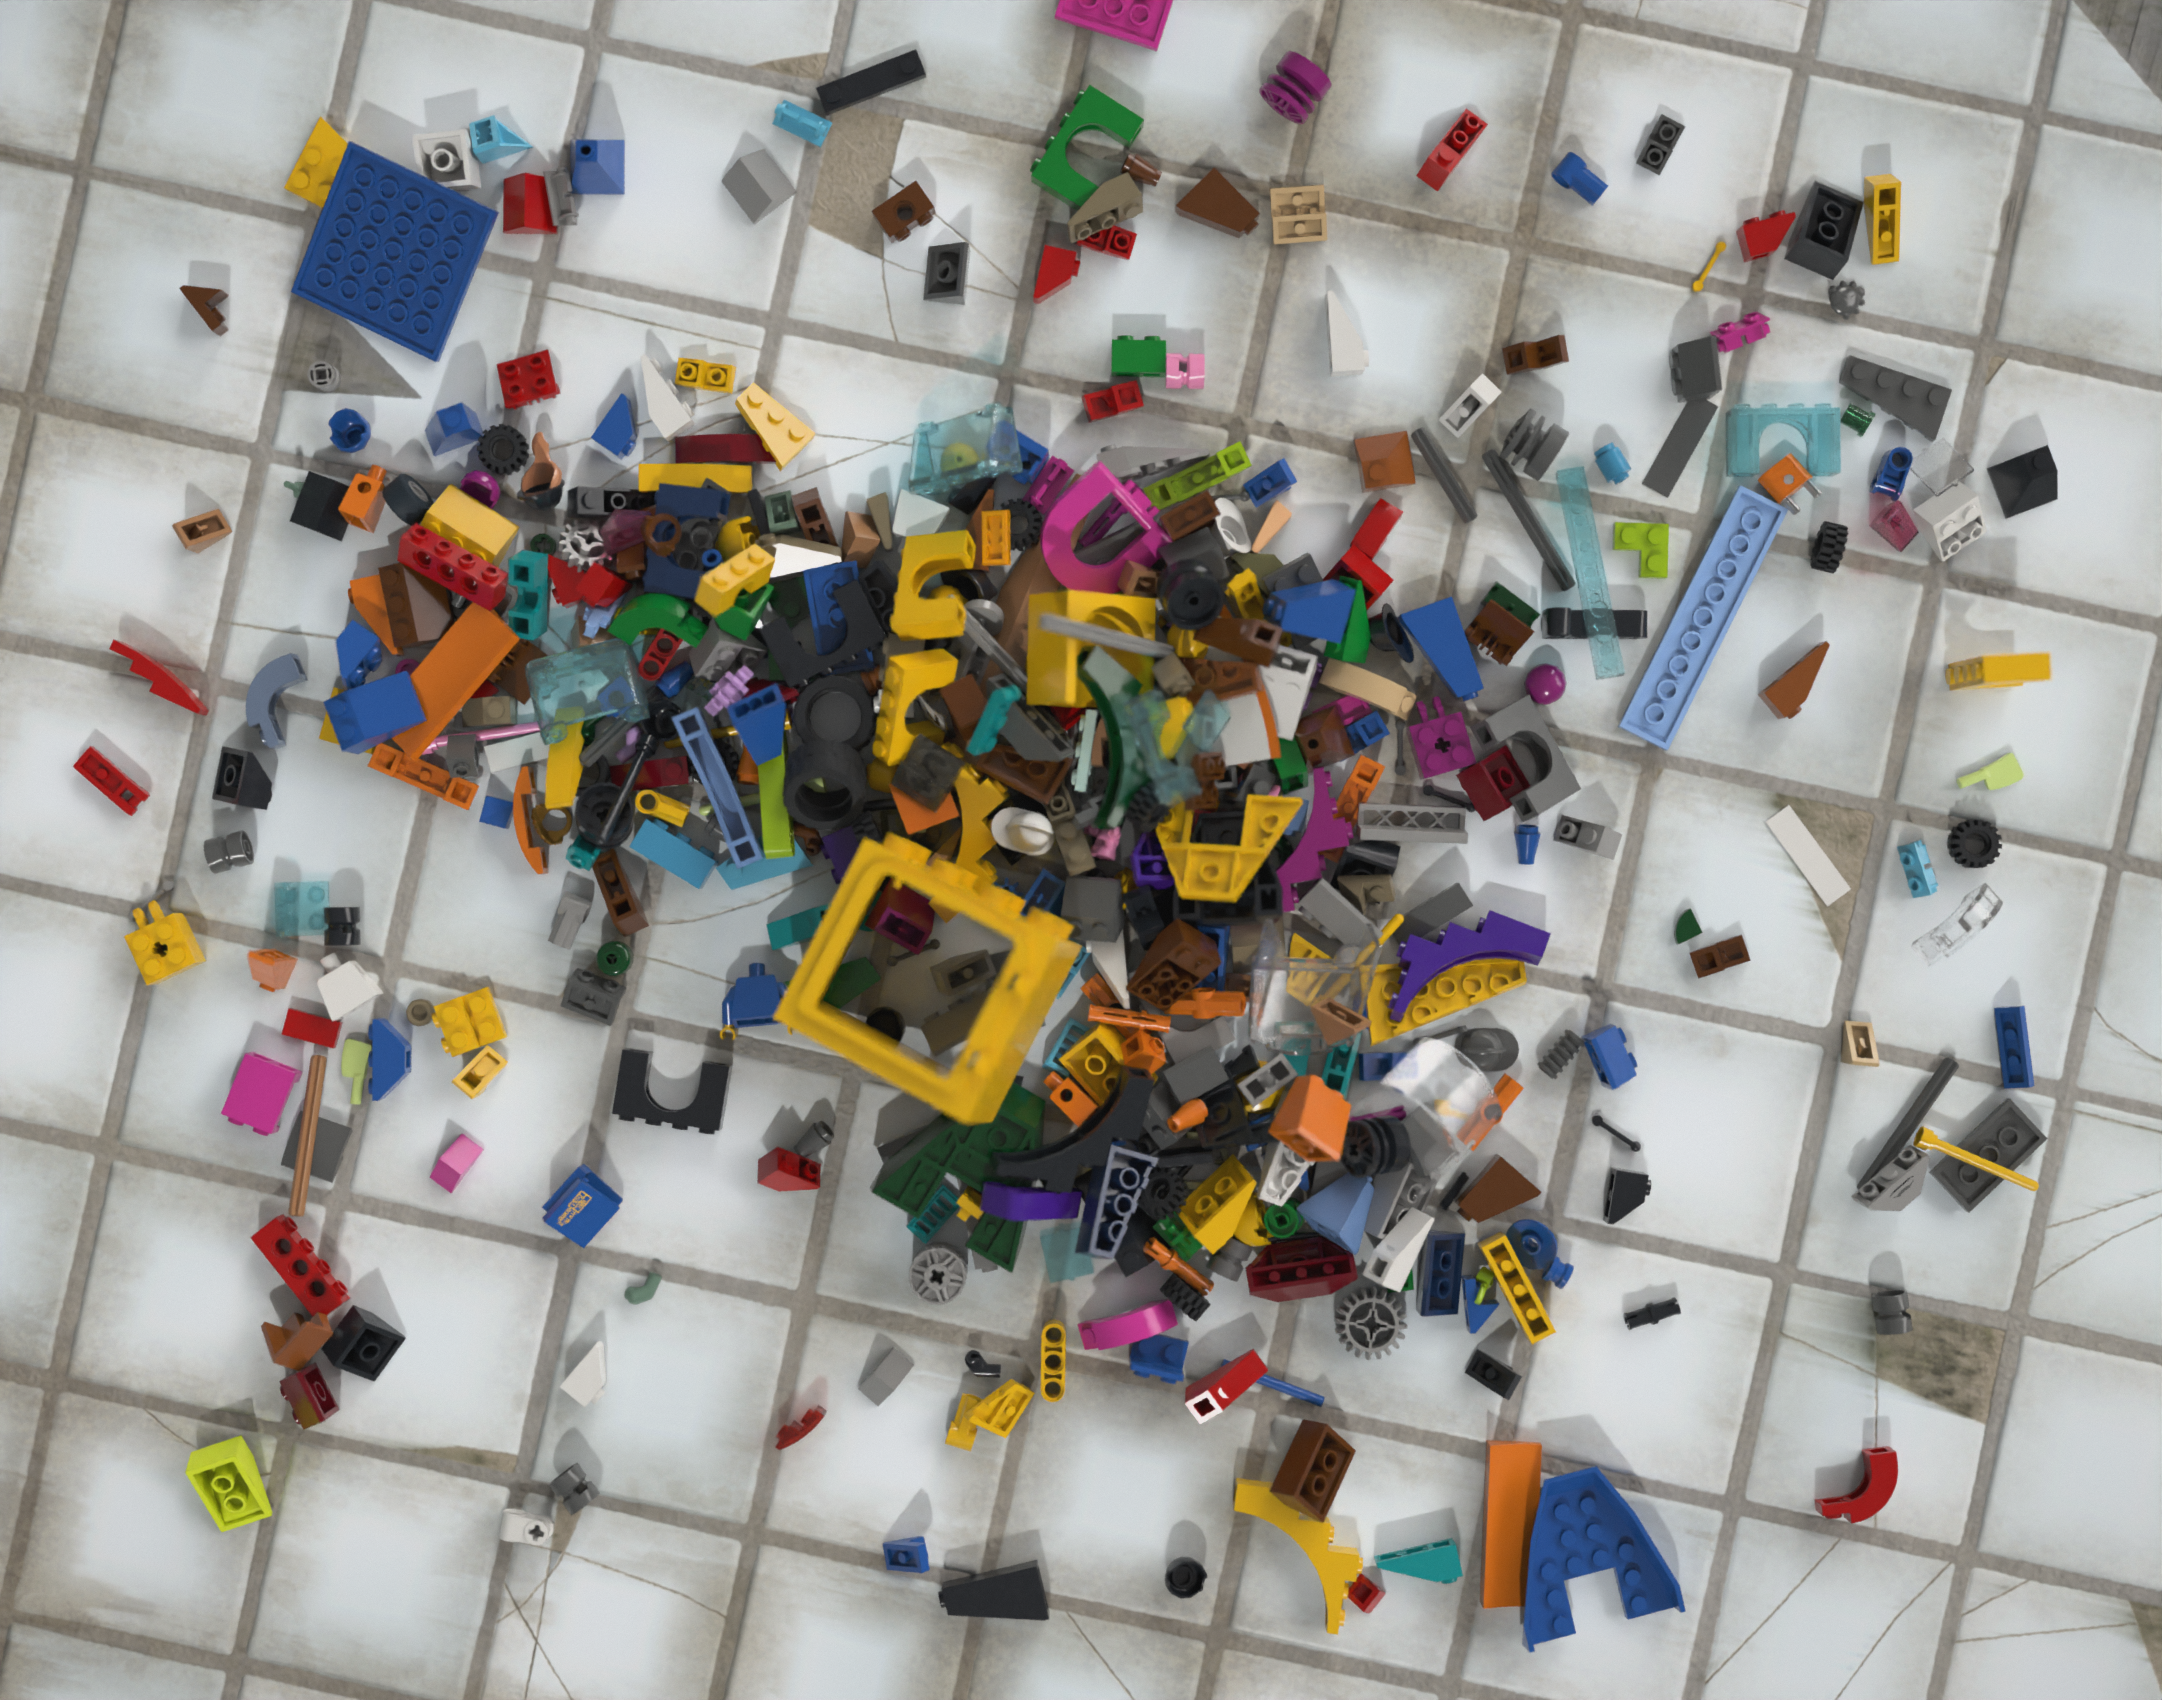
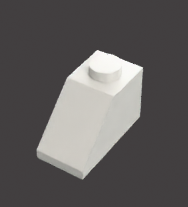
(1470, 405)
(588, 1377)

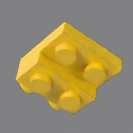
(468, 1022)

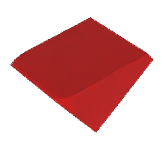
(1365, 1593)

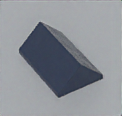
(1440, 1273)

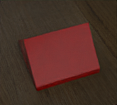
(526, 206)

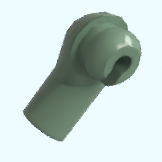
(643, 1293)

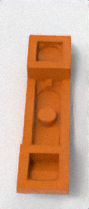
(423, 775)
(526, 786)
(1356, 789)

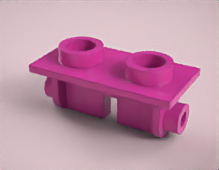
(1751, 327)
(1048, 484)

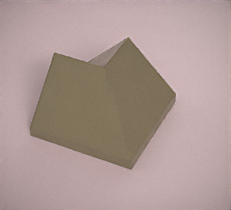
(1245, 943)

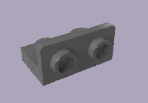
(593, 996)

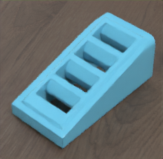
(1049, 1064)

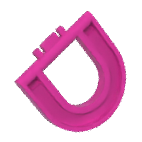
(1072, 507)

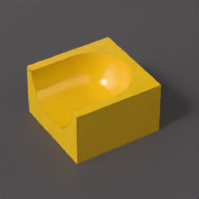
(1053, 655)

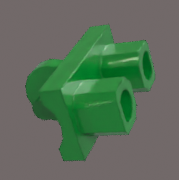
(1178, 1236)

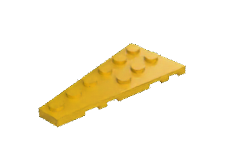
(317, 165)
(1442, 996)

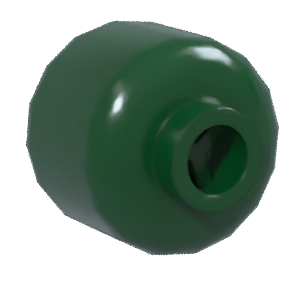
(622, 953)

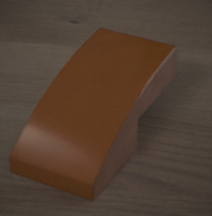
(1720, 956)

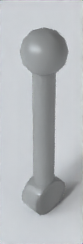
(166, 886)

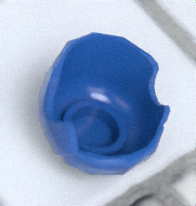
(349, 430)

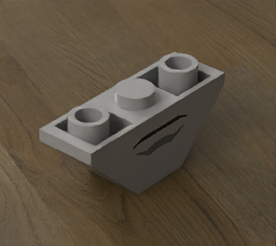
(1895, 1183)

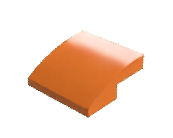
(919, 817)

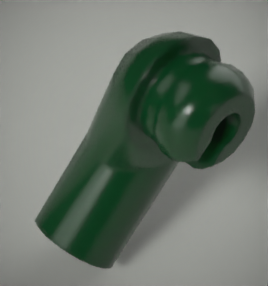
(589, 729)

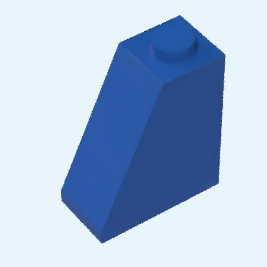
(453, 428)
(760, 723)

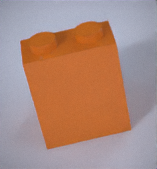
(1312, 1120)

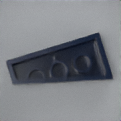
(1111, 1201)

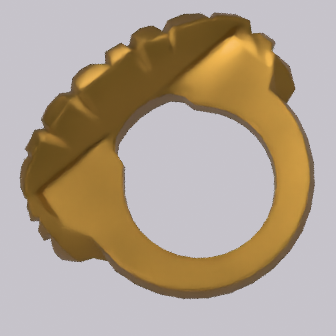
(550, 837)

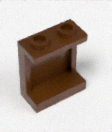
(1190, 516)

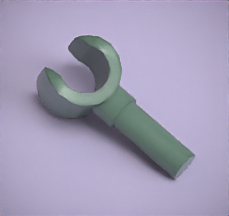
(296, 487)

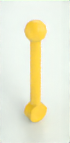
(1698, 285)

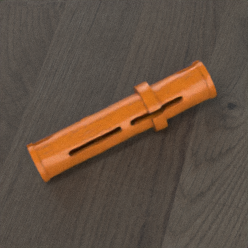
(1129, 1018)
(1170, 1260)

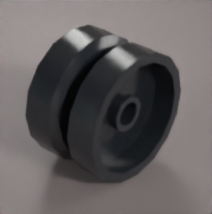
(1189, 594)

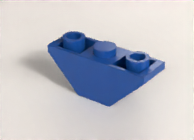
(388, 1058)

